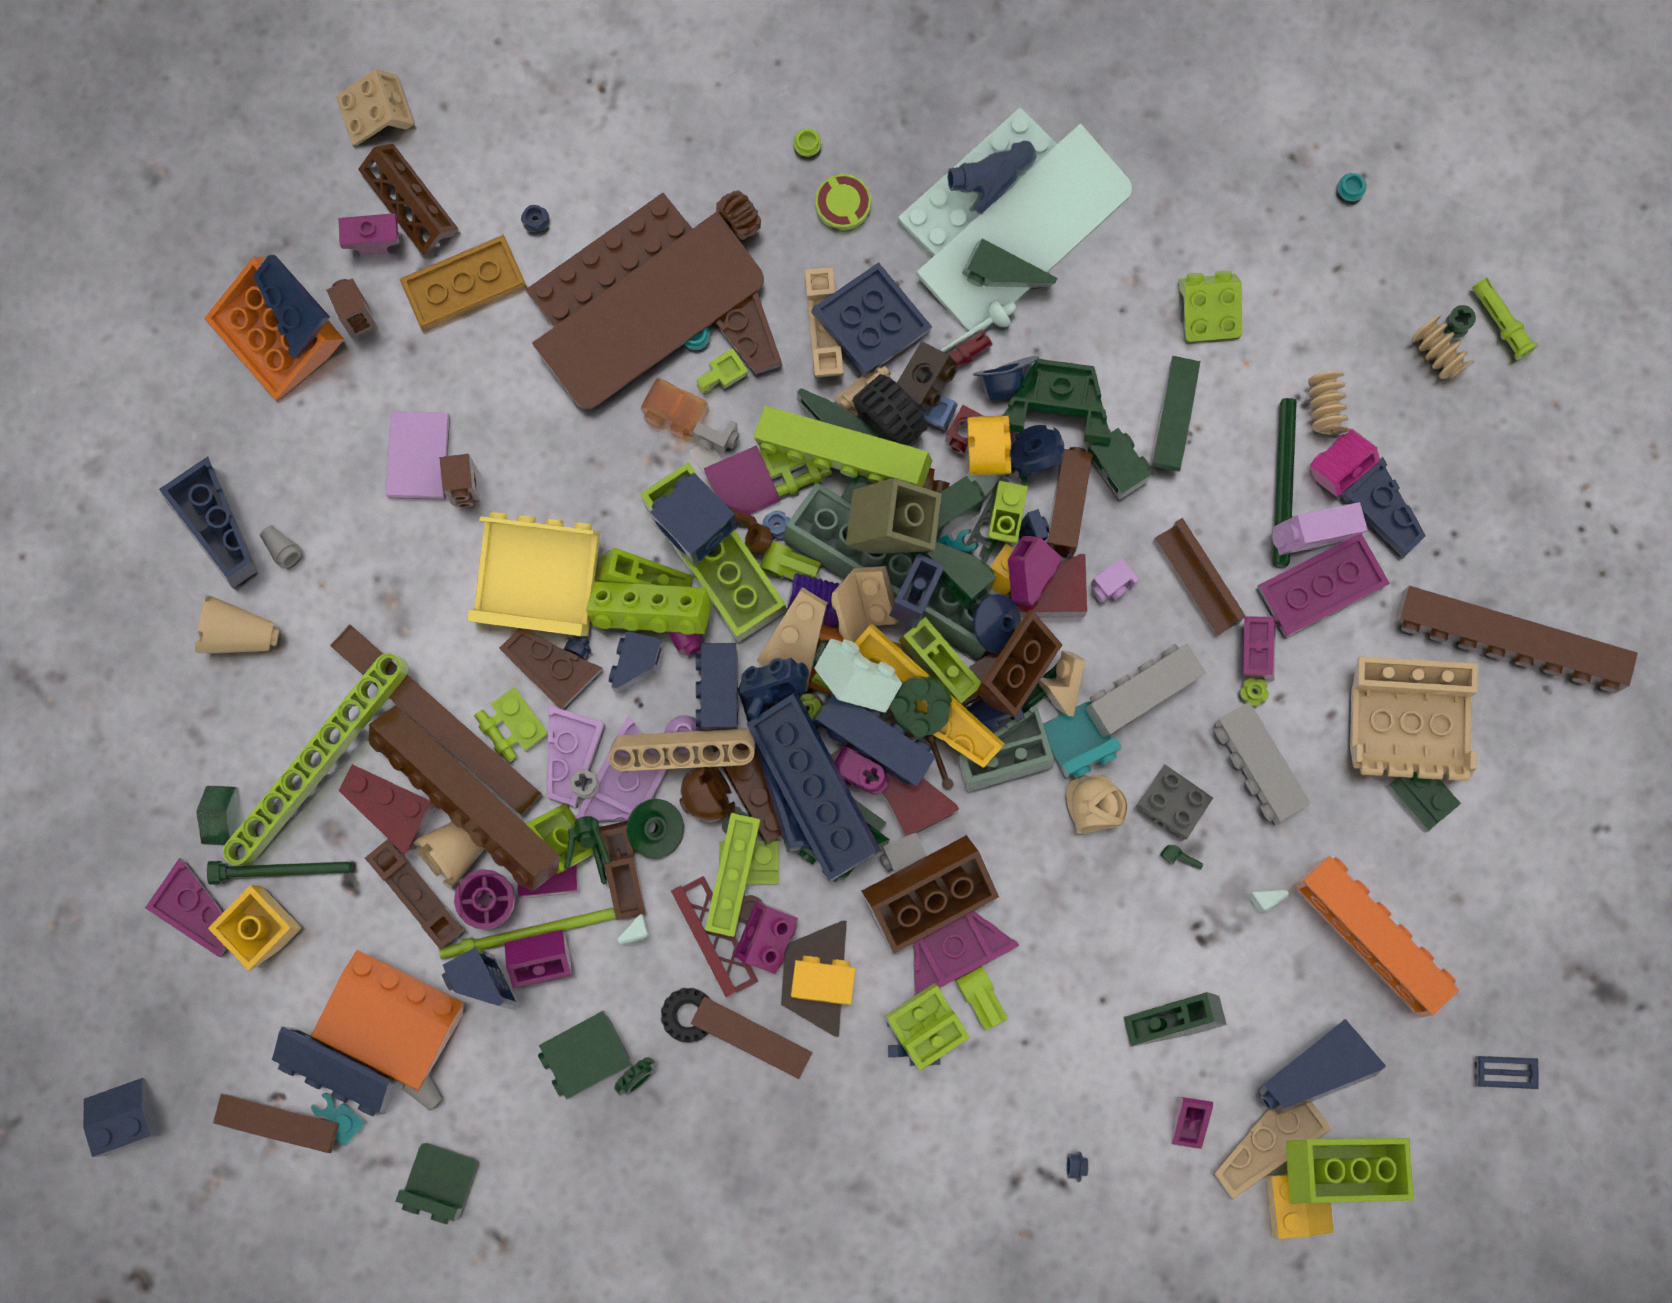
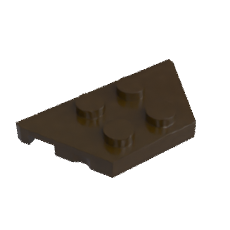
(827, 945)

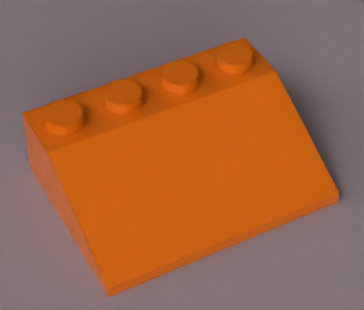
(252, 335)
(387, 1020)

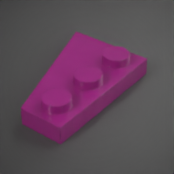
(187, 907)

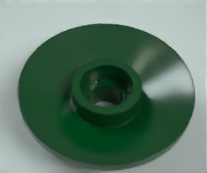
(667, 829)

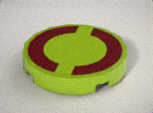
(843, 202)

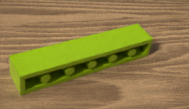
(840, 448)

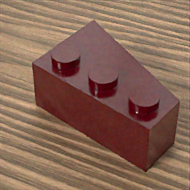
(390, 808)

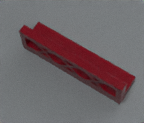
(704, 941)

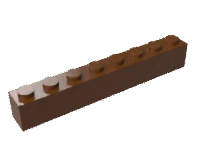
(1515, 639)
(463, 799)

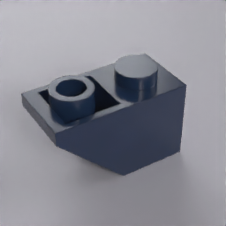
(637, 660)

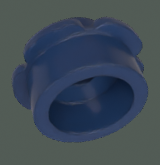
(535, 211)
(578, 645)
(1076, 1166)

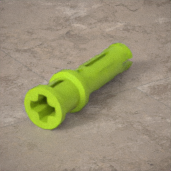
(1511, 330)

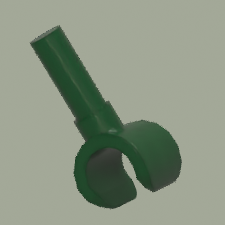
(1173, 852)

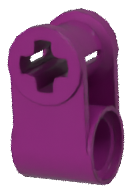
(857, 769)

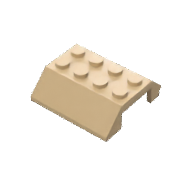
(1413, 718)

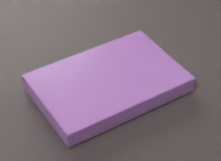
(414, 454)

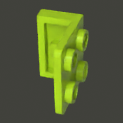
(1212, 306)

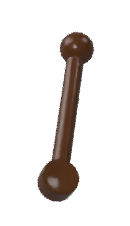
(947, 783)

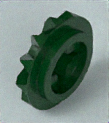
(635, 1076)

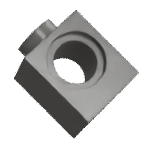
(902, 853)

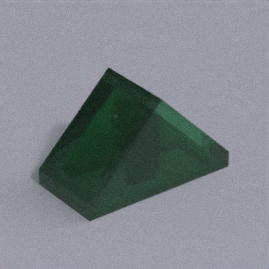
(216, 814)

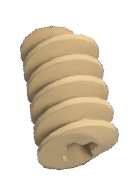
(1441, 349)
(1326, 403)

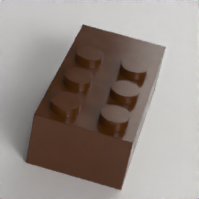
(930, 893)

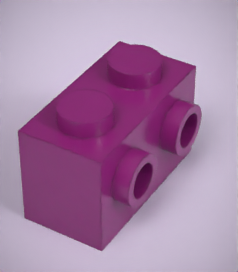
(766, 937)
(537, 958)

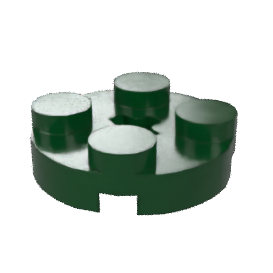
(917, 721)

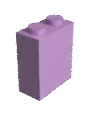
(1319, 528)

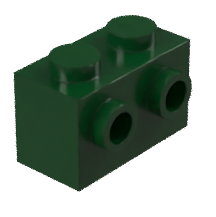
(1120, 464)

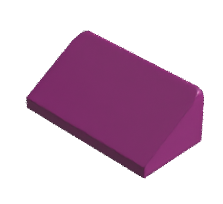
(561, 883)

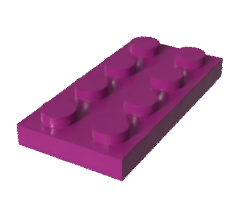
(1323, 585)

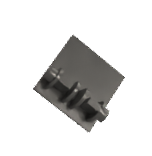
(1174, 802)

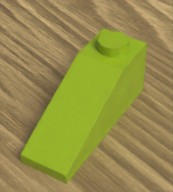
(626, 567)
(940, 660)

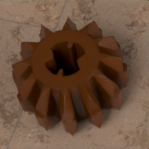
(739, 214)

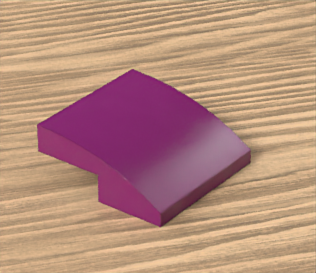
(743, 482)

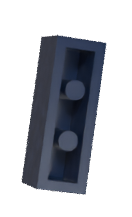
(717, 686)

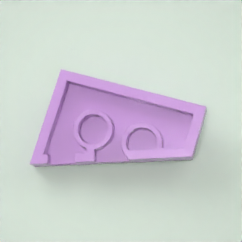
(570, 748)

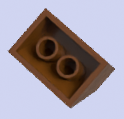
(1019, 666)

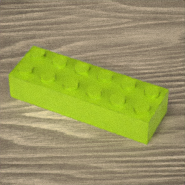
(729, 574)

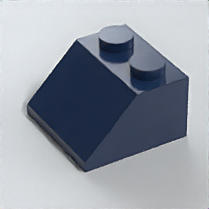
(119, 1118)

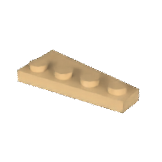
(1265, 1146)

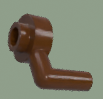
(758, 536)

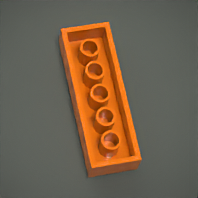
(1377, 937)

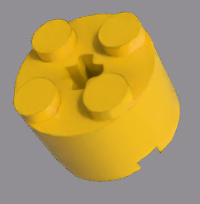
(989, 445)

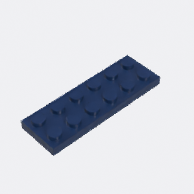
(813, 787)

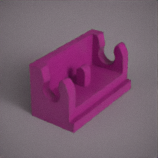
(1259, 647)

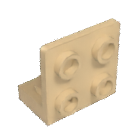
(373, 105)
(863, 600)

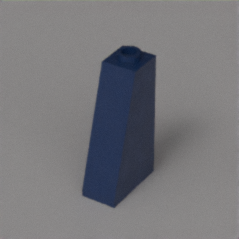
(1326, 1067)

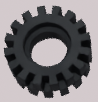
(669, 1015)

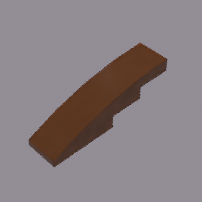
(751, 1037)
(276, 1123)

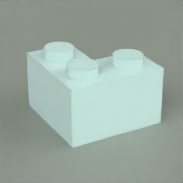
(856, 678)

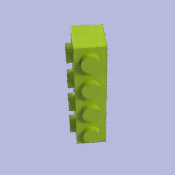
(649, 607)

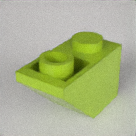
(1007, 512)

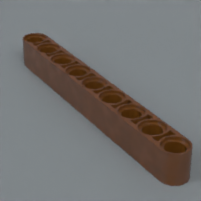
(442, 725)

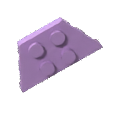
(621, 789)

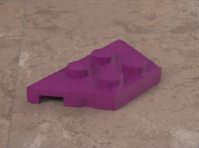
(957, 950)

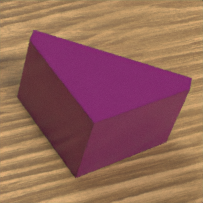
(1191, 1122)

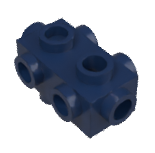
(772, 683)

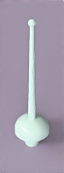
(998, 315)

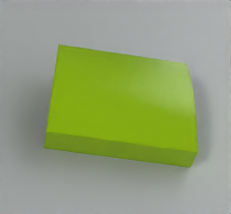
(927, 1026)

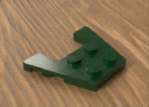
(1062, 390)

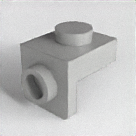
(709, 438)

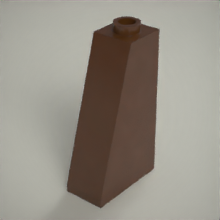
(1069, 501)

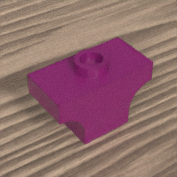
(368, 233)

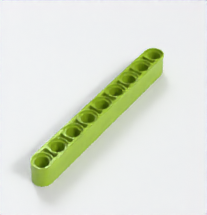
(302, 763)

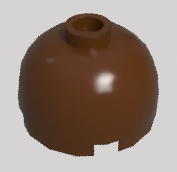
(705, 795)

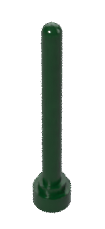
(219, 872)

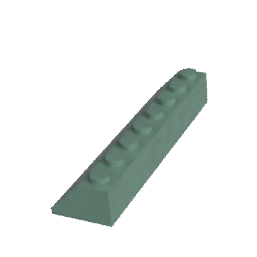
(821, 533)

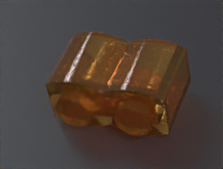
(674, 408)

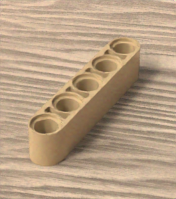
(671, 759)

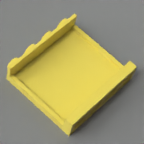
(535, 574)

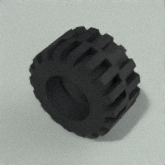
(890, 411)

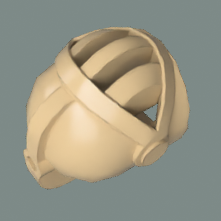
(1095, 804)

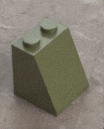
(893, 518)

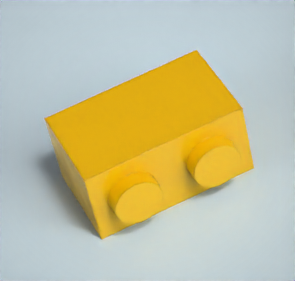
(823, 981)

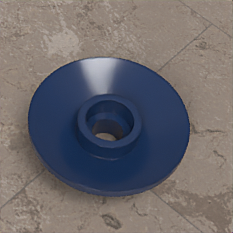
(995, 622)

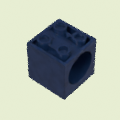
(693, 518)

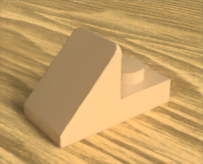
(1065, 688)

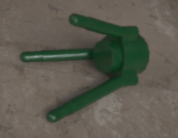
(588, 835)

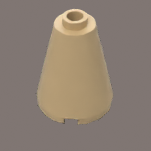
(232, 629)
(448, 852)

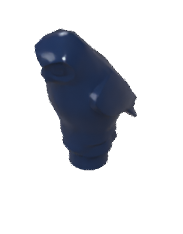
(992, 175)

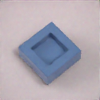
(941, 414)

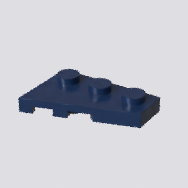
(294, 307)
(1385, 508)

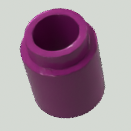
(686, 643)

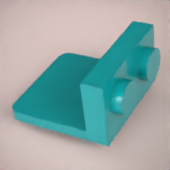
(1078, 743)

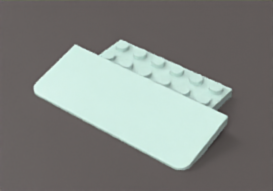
(1038, 220)

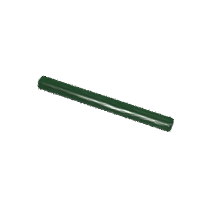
(1285, 470)

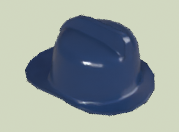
(1004, 380)

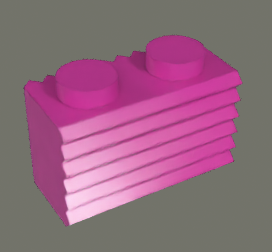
(1344, 462)

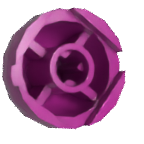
(484, 899)

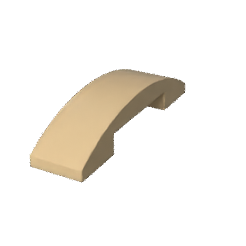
(825, 351)

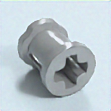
(577, 780)

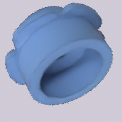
(776, 516)

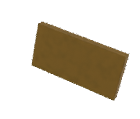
(463, 283)

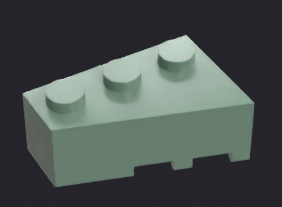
(1023, 754)

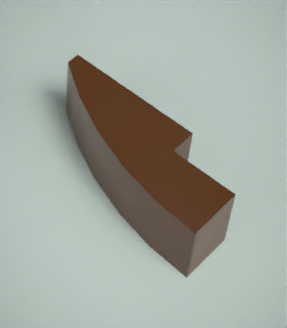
(622, 872)

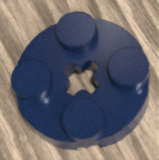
(1048, 453)

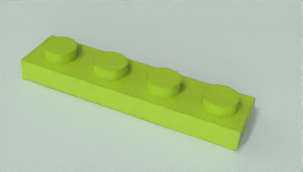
(732, 874)

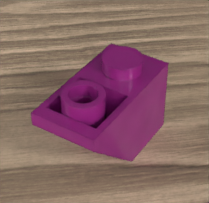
(1030, 569)

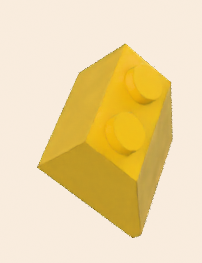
(254, 927)
(1295, 1219)

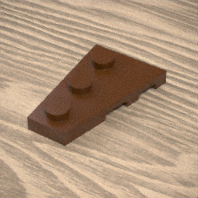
(751, 335)
(550, 668)

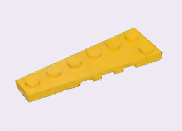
(963, 729)

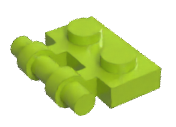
(781, 465)
(518, 718)

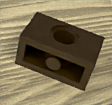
(924, 362)

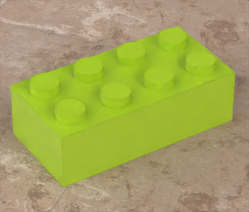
(1349, 1170)

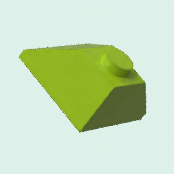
(554, 828)

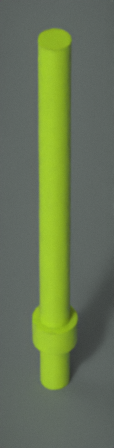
(499, 939)

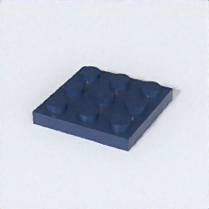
(871, 319)

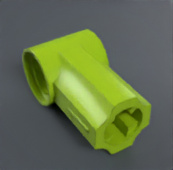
(783, 562)
(979, 992)

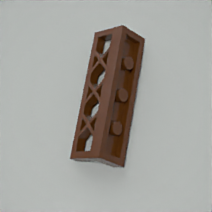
(410, 192)
(1199, 578)

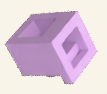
(1113, 581)

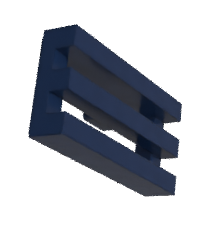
(1481, 1072)

